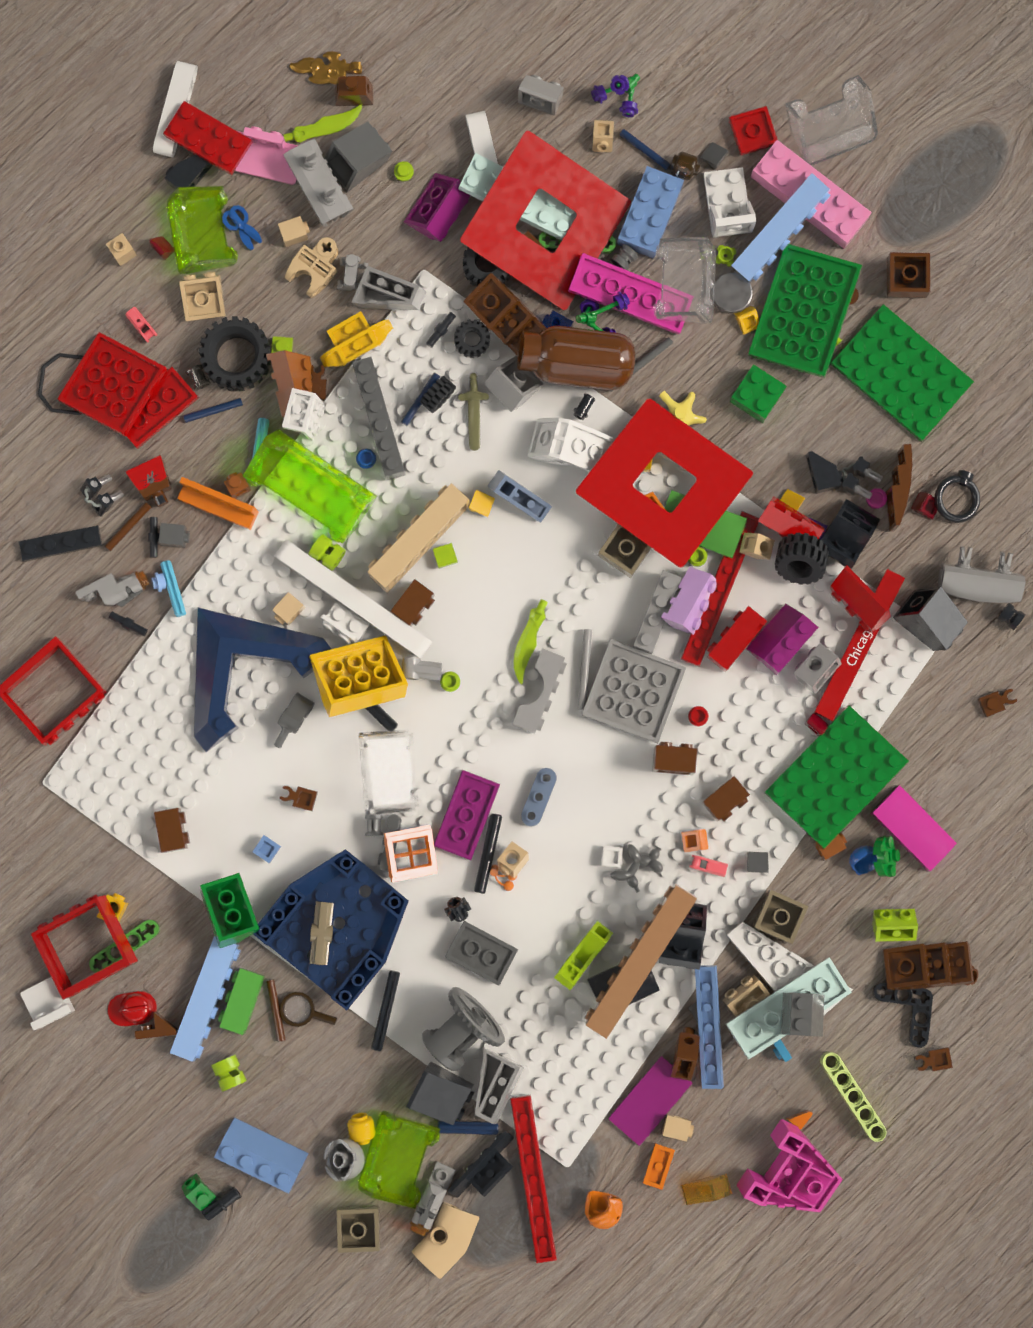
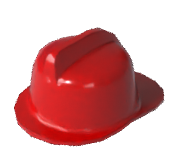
(132, 1008)

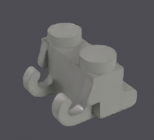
(351, 271)

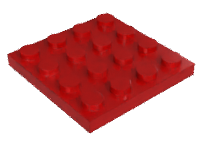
(112, 384)

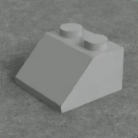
(540, 94)
(512, 385)

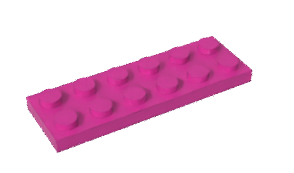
(602, 281)

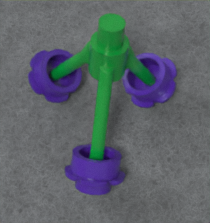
(619, 85)
(591, 309)

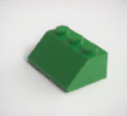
(229, 910)

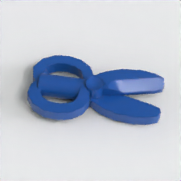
(244, 229)

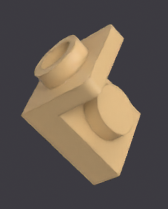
(603, 136)

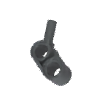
(293, 717)

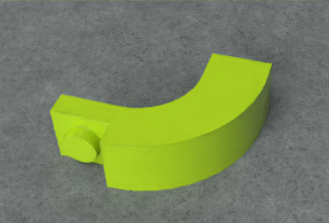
(583, 955)

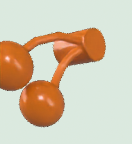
(508, 885)

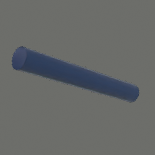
(645, 149)
(416, 405)
(213, 410)

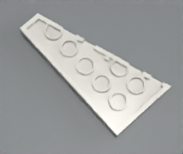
(769, 958)

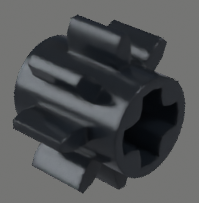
(457, 909)

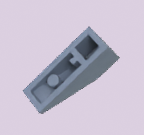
(519, 496)

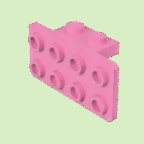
(266, 156)

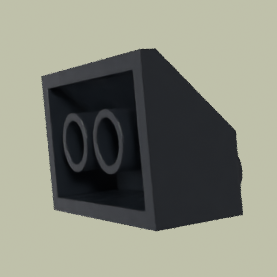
(599, 983)

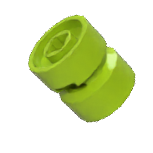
(322, 547)
(228, 1073)

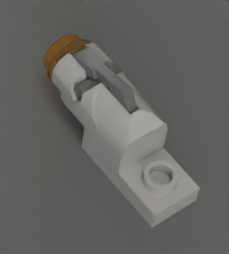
(115, 591)
(432, 1198)

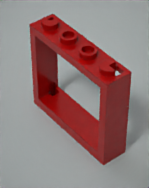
(28, 668)
(53, 962)

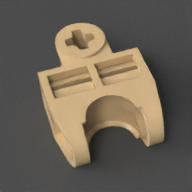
(315, 264)

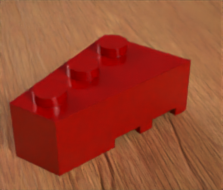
(787, 520)
(736, 638)

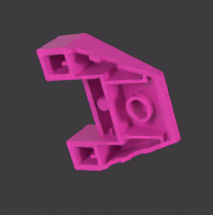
(797, 1176)

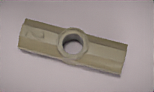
(321, 933)

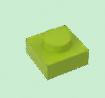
(281, 344)

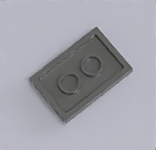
(481, 953)

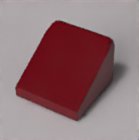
(162, 246)
(925, 505)
(816, 724)

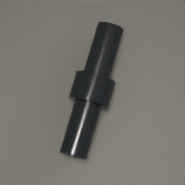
(441, 329)
(153, 537)
(128, 623)

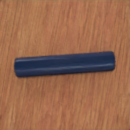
(478, 1128)

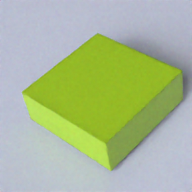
(445, 555)

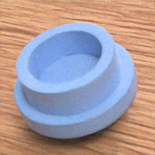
(158, 581)

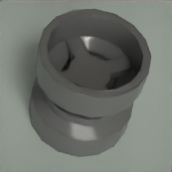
(624, 257)

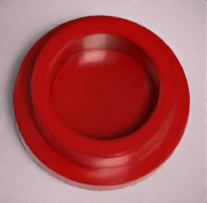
(698, 716)

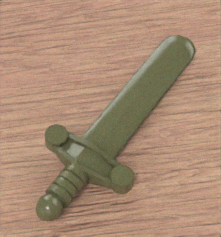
(473, 398)

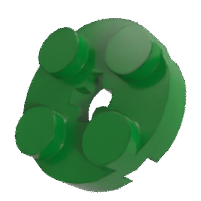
(886, 856)

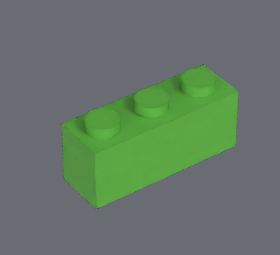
(241, 1001)

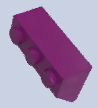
(437, 207)
(782, 638)

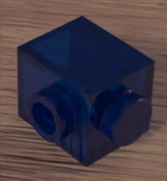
(556, 319)

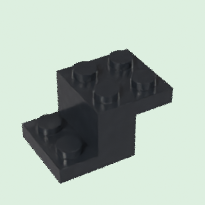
(849, 533)
(687, 942)

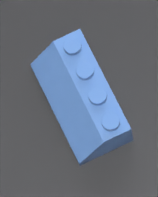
(261, 1155)

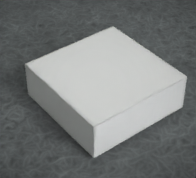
(611, 856)

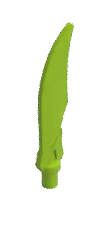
(325, 126)
(528, 640)

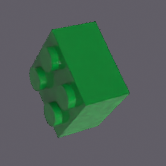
(758, 393)

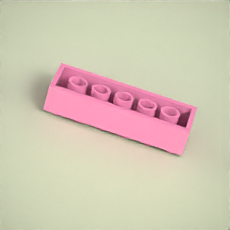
(784, 172)

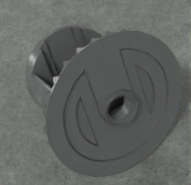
(462, 1030)

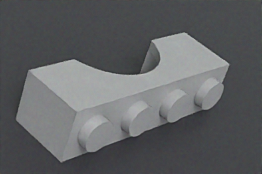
(660, 603)
(548, 666)

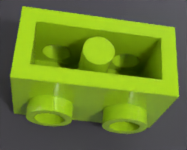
(895, 925)

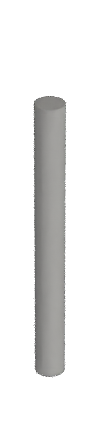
(585, 668)

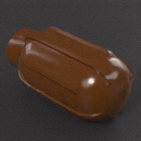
(578, 357)

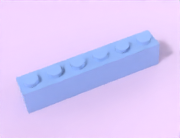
(781, 227)
(204, 1001)

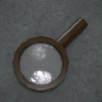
(299, 1009)

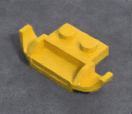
(353, 339)

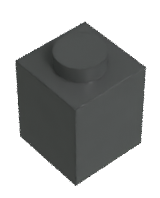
(173, 535)

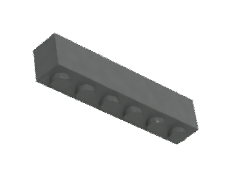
(378, 418)

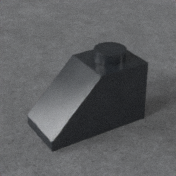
(823, 473)

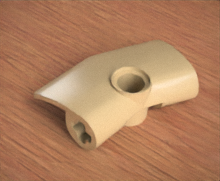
(442, 1254)

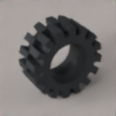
(472, 326)
(438, 394)

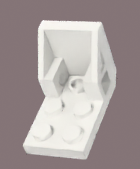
(728, 203)
(568, 443)

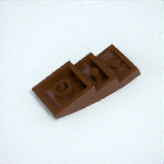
(502, 312)
(899, 492)
(928, 966)

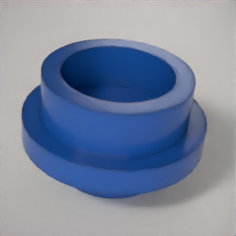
(366, 458)

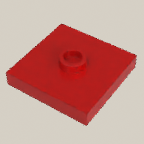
(753, 130)

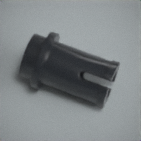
(584, 407)

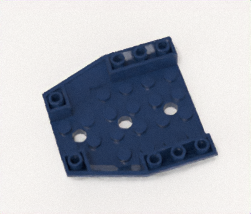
(358, 947)

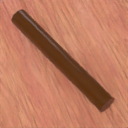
(128, 526)
(275, 1010)

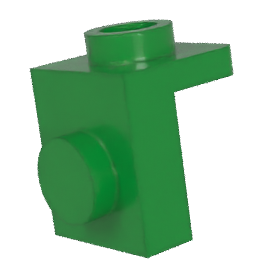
(198, 1192)

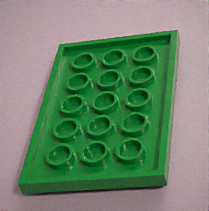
(805, 310)
(902, 372)
(836, 777)

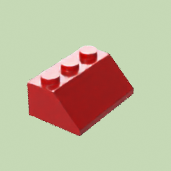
(859, 600)

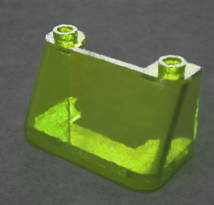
(199, 229)
(396, 1159)

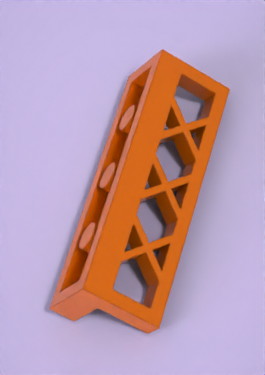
(217, 503)

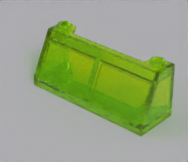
(310, 484)

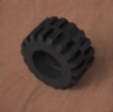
(474, 274)
(801, 558)

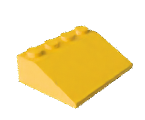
(358, 676)

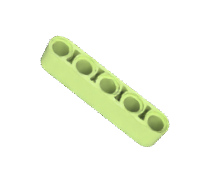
(856, 1106)

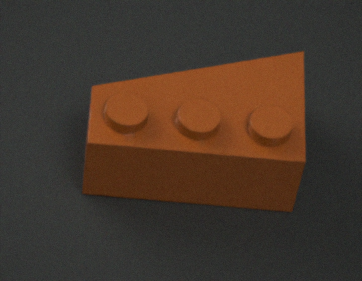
(290, 372)

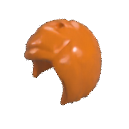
(603, 1209)

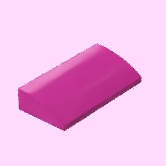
(913, 828)

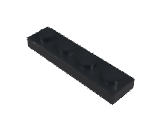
(60, 543)

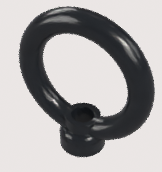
(964, 479)

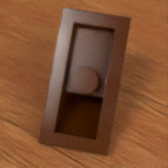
(162, 1028)

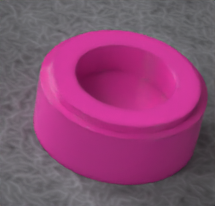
(877, 499)

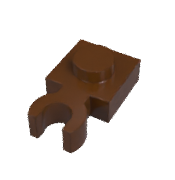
(319, 385)
(995, 703)
(302, 798)
(938, 1060)

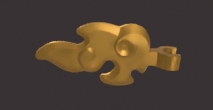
(326, 73)

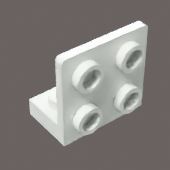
(303, 413)
(345, 622)
(45, 1003)

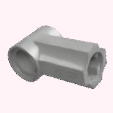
(416, 669)

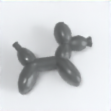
(638, 861)

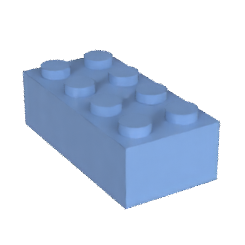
(650, 211)

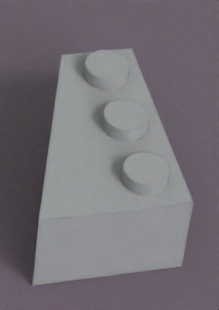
(386, 291)
(495, 1085)

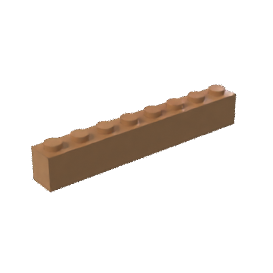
(640, 961)

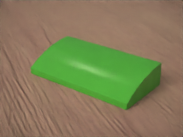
(723, 536)

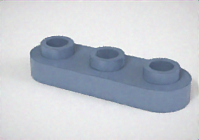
(532, 804)

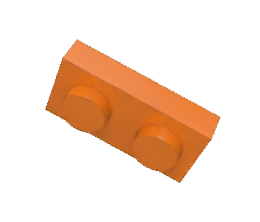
(658, 1166)

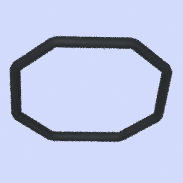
(42, 380)

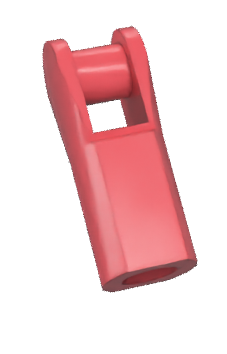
(139, 323)
(712, 866)

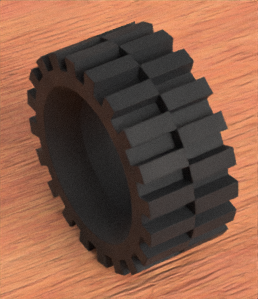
(218, 336)

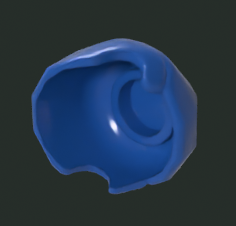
(862, 860)

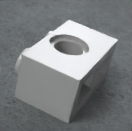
(816, 678)

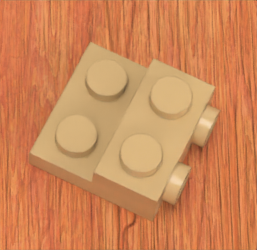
(202, 296)
(745, 996)

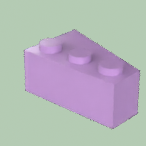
(691, 601)

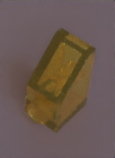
(706, 1189)

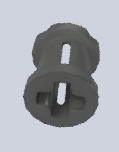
(374, 825)

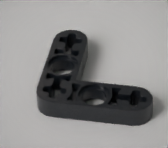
(917, 1007)

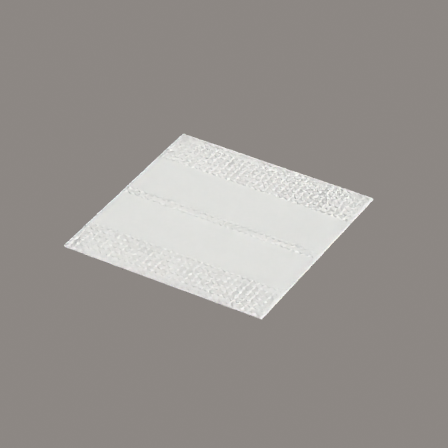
(144, 759)

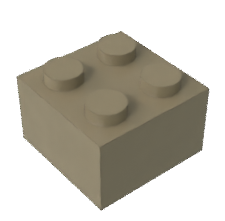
(624, 551)
(780, 916)
(358, 1229)

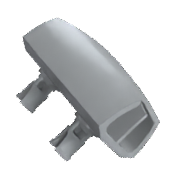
(318, 182)
(979, 583)

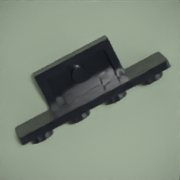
(486, 1170)

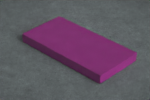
(466, 815)
(649, 1101)

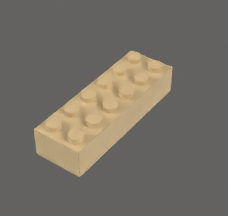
(418, 538)

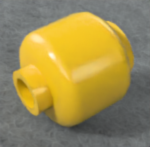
(361, 1128)

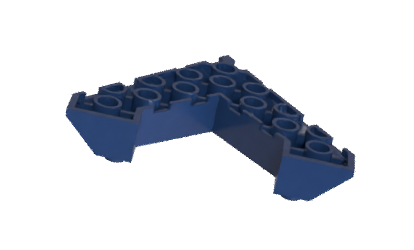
(218, 642)

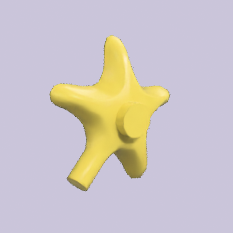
(683, 409)

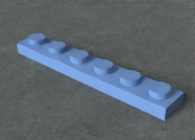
(709, 1027)

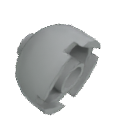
(344, 1159)

